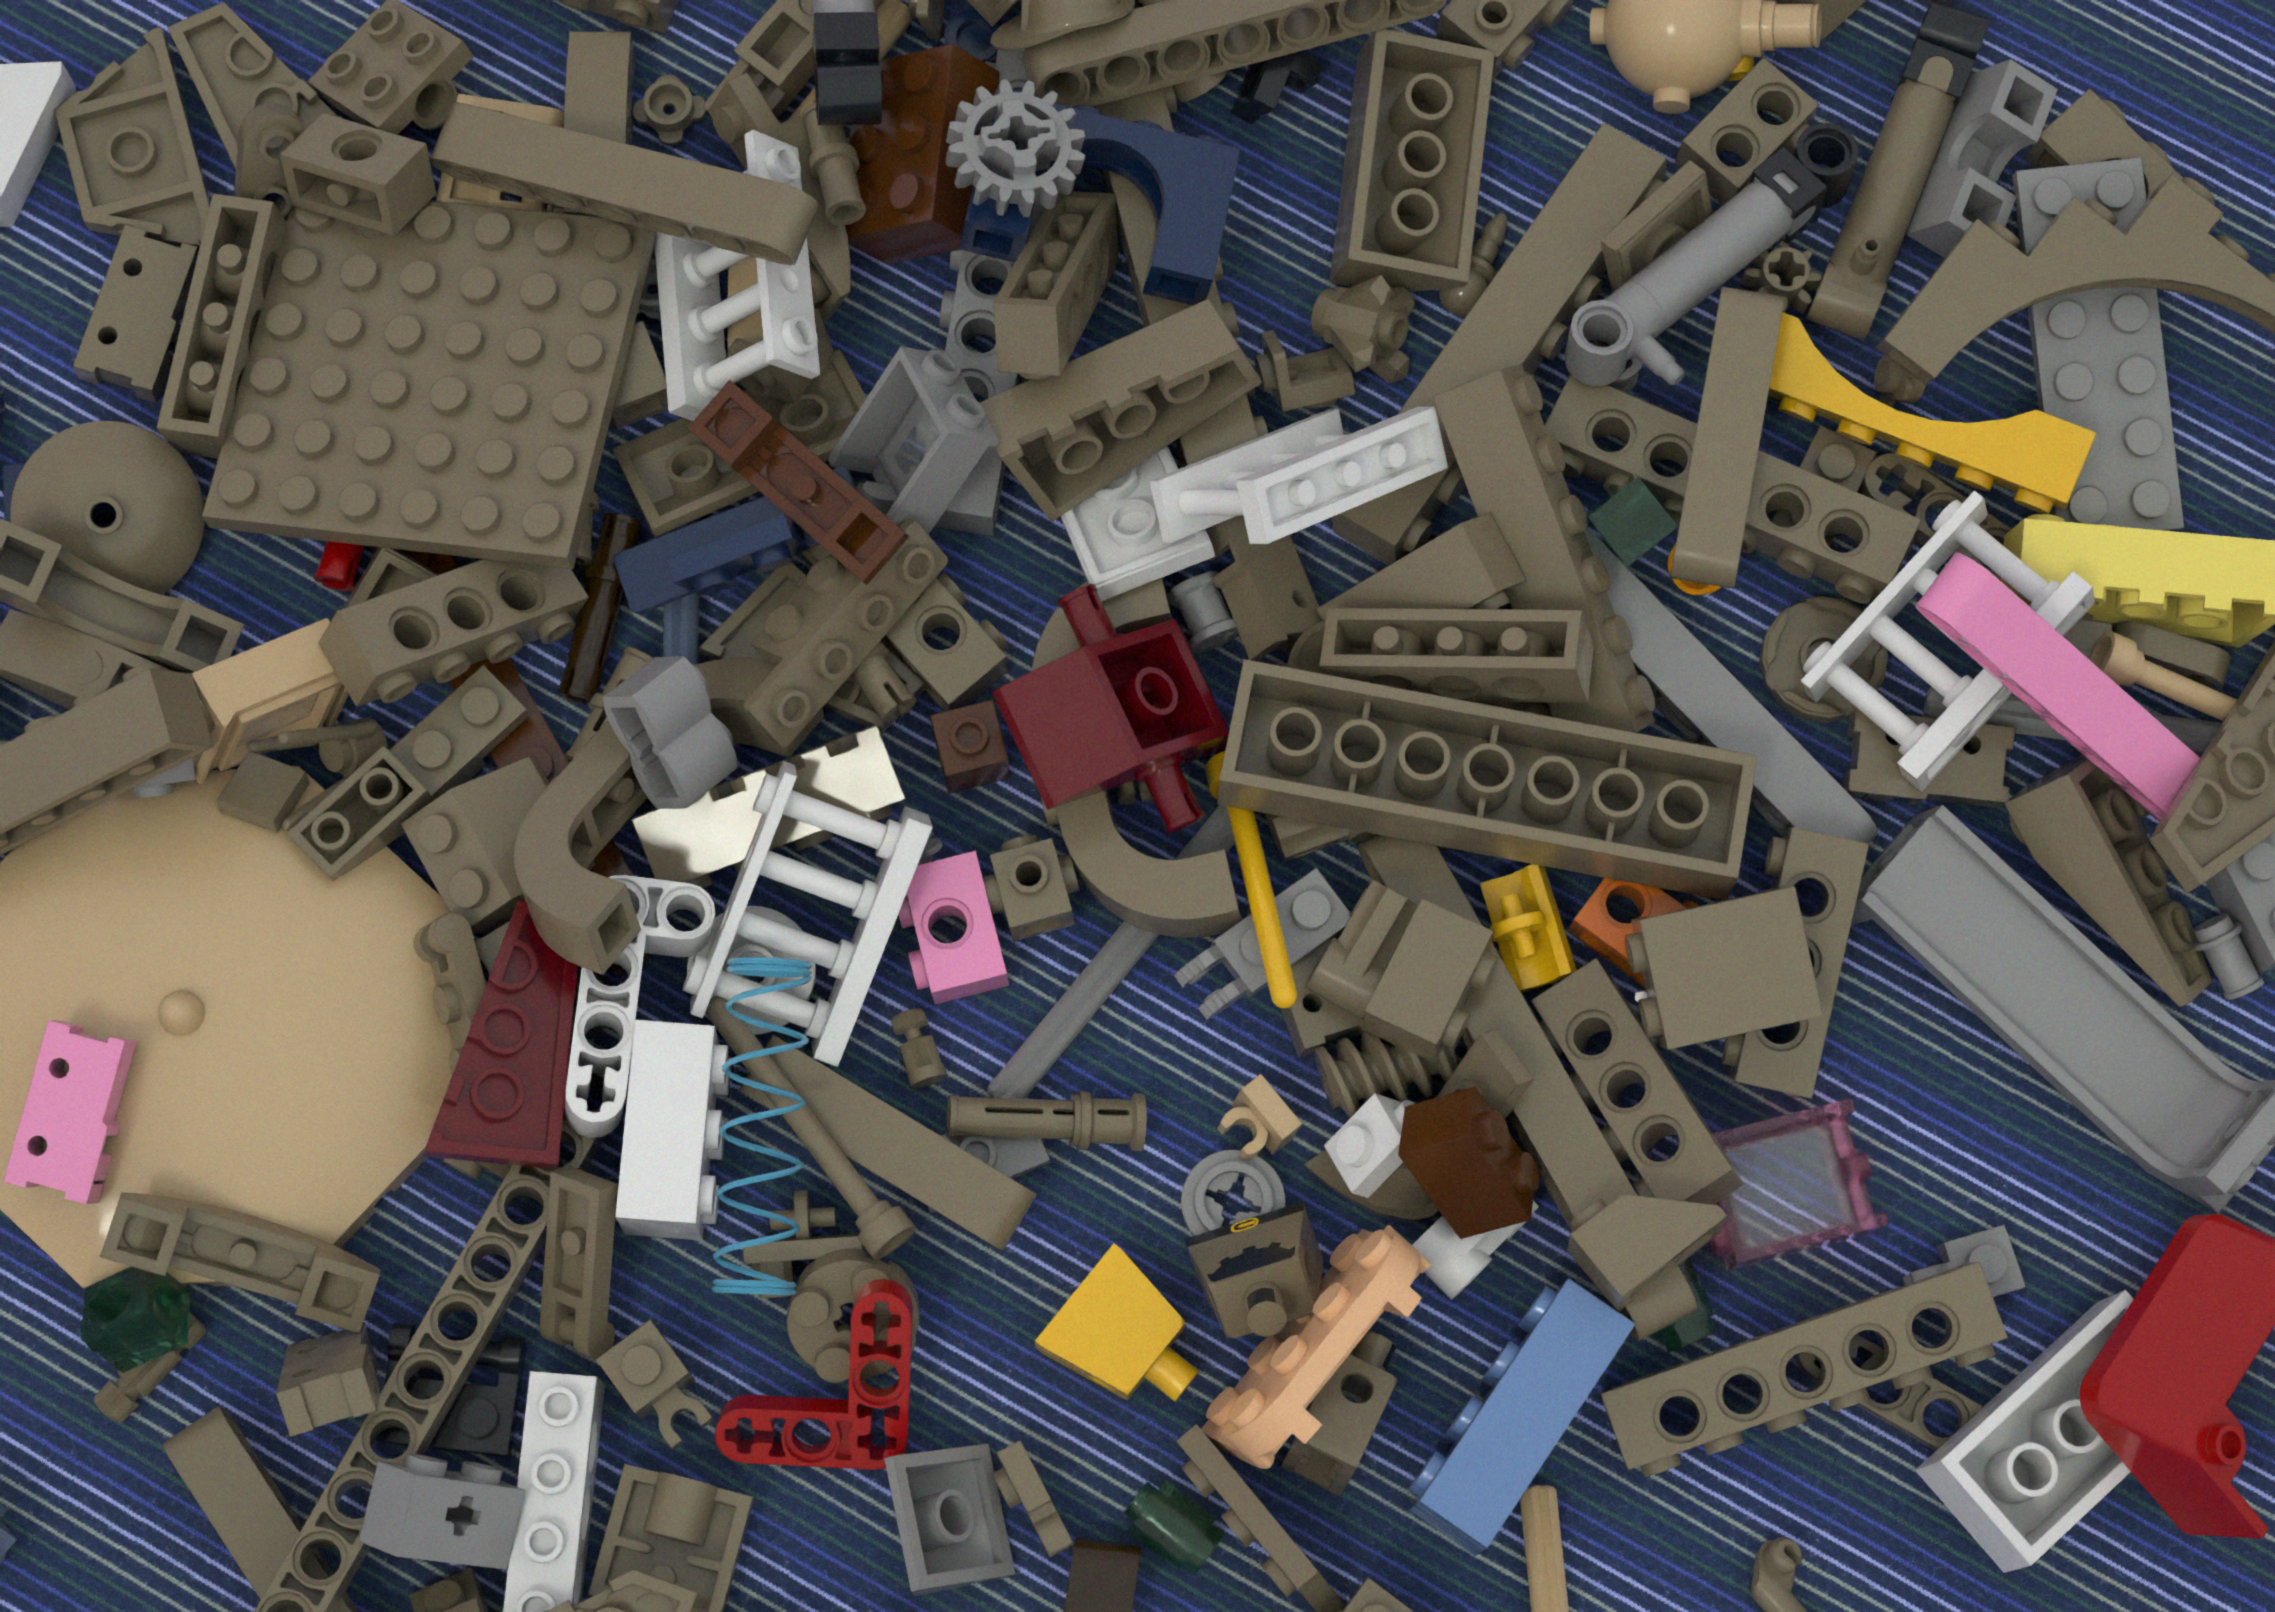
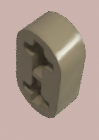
(2179, 653)

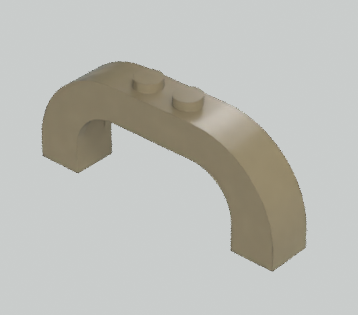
(582, 809)
(1151, 893)

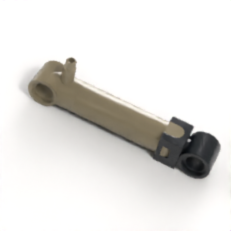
(1898, 168)

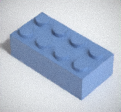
(1522, 1416)

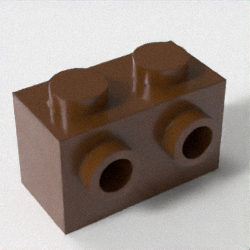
(1468, 1162)

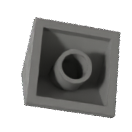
(949, 1518)

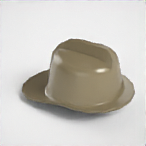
(1053, 18)

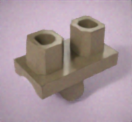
(778, 1256)

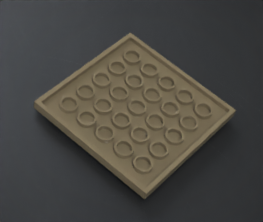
(434, 382)

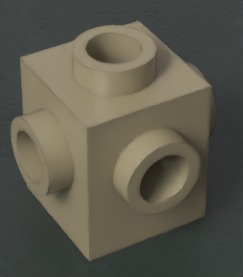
(1036, 907)

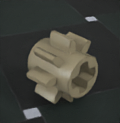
(1794, 271)

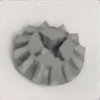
(1217, 1175)

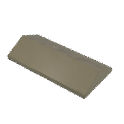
(684, 479)

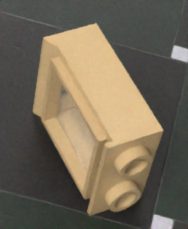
(266, 693)

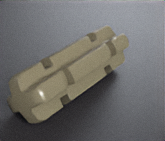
(118, 1398)

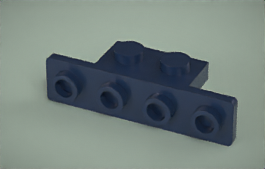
(711, 553)

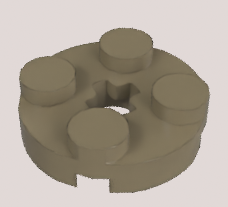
(818, 1306)

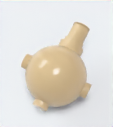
(1695, 45)

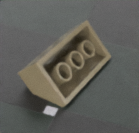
(1412, 162)

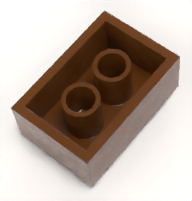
(902, 161)

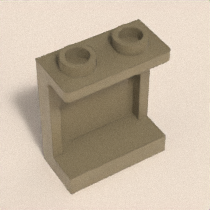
(1724, 968)

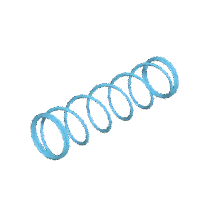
(764, 968)

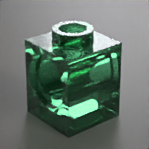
(1631, 520)
(135, 1317)

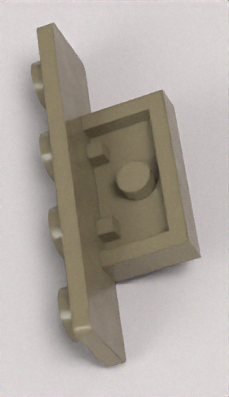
(832, 629)

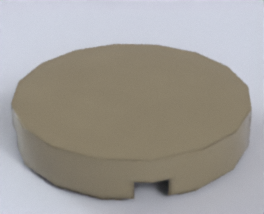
(1793, 640)

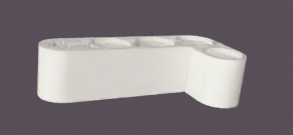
(618, 1004)

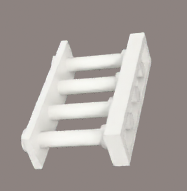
(696, 317)
(1299, 475)
(1967, 700)
(848, 962)

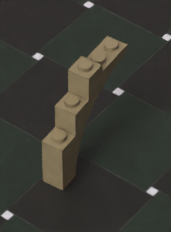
(2078, 252)

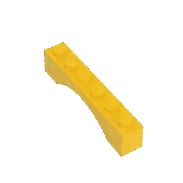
(2023, 453)

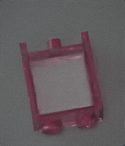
(1798, 1188)

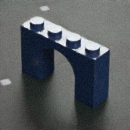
(1178, 174)

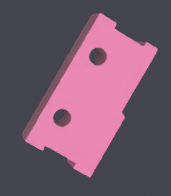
(70, 1112)

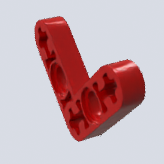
(847, 1419)

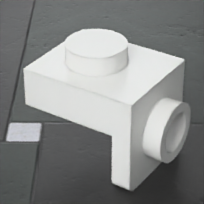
(1369, 1144)

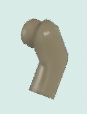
(1775, 1575)

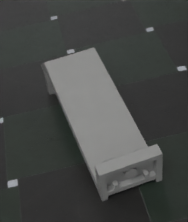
(2068, 1009)

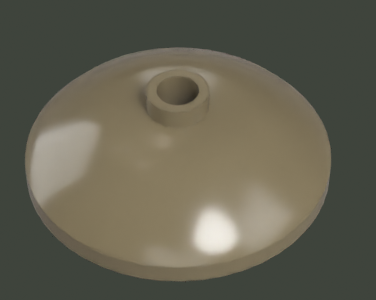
(138, 474)

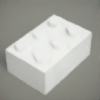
(672, 1131)

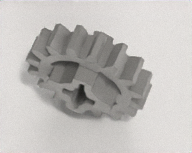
(1009, 153)

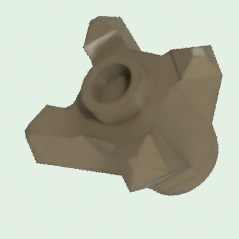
(1366, 325)

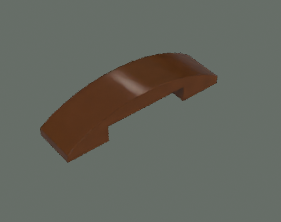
(798, 482)

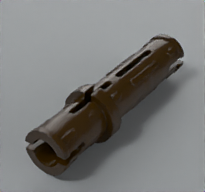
(599, 614)

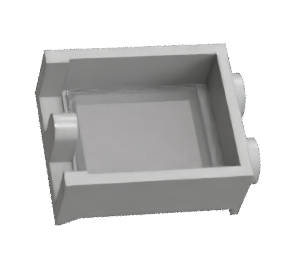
(916, 437)

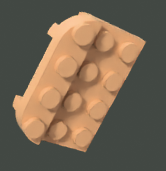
(1289, 1370)

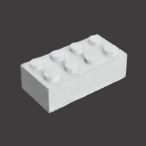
(2030, 1455)

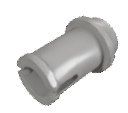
(2227, 956)

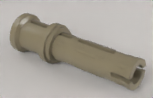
(1078, 1119)

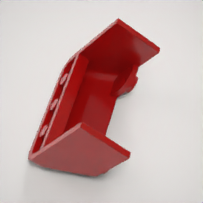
(2175, 1364)

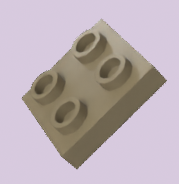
(394, 71)
(676, 1533)

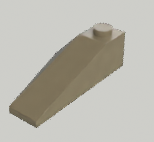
(2098, 851)

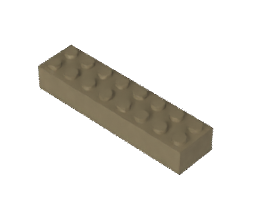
(1487, 780)

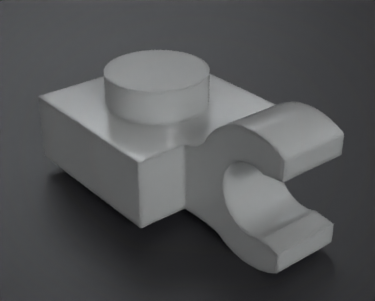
(1989, 1248)

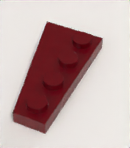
(514, 1062)

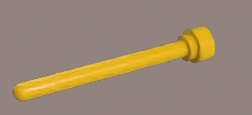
(1259, 894)

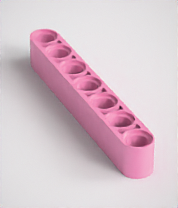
(2058, 683)

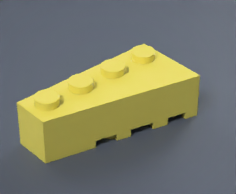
(2167, 579)

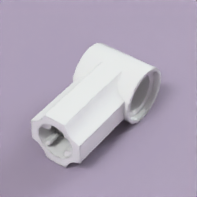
(1459, 1260)

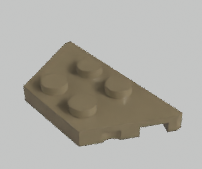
(136, 149)

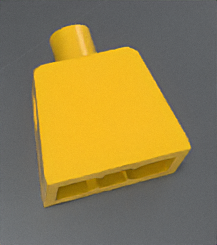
(1119, 1331)

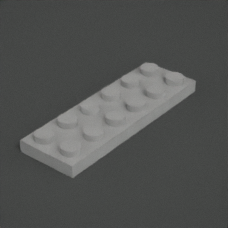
(2104, 360)

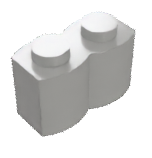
(670, 732)

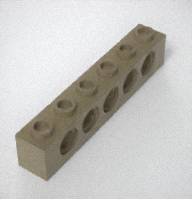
(1821, 505)
(1956, 1294)

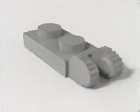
(1309, 919)

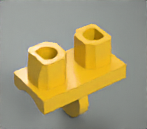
(1528, 927)

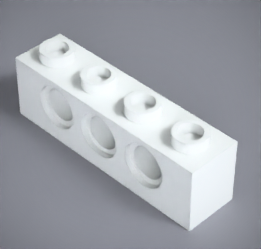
(559, 1483)

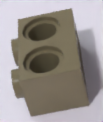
(1740, 130)

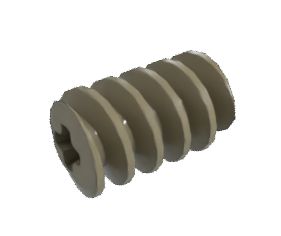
(1376, 1070)

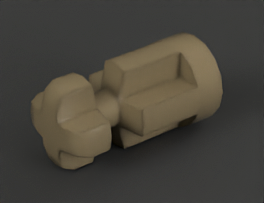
(919, 1051)

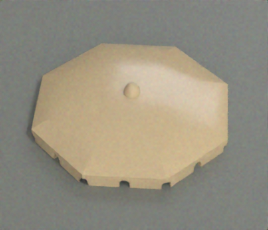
(271, 1013)

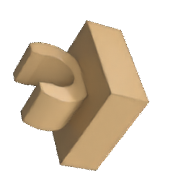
(1265, 1115)

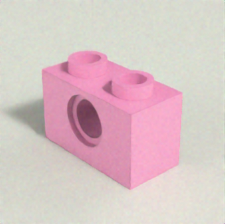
(975, 960)

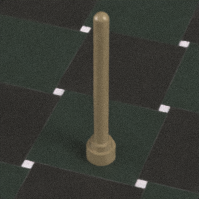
(880, 1224)

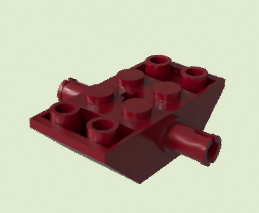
(1115, 713)

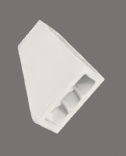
(27, 127)

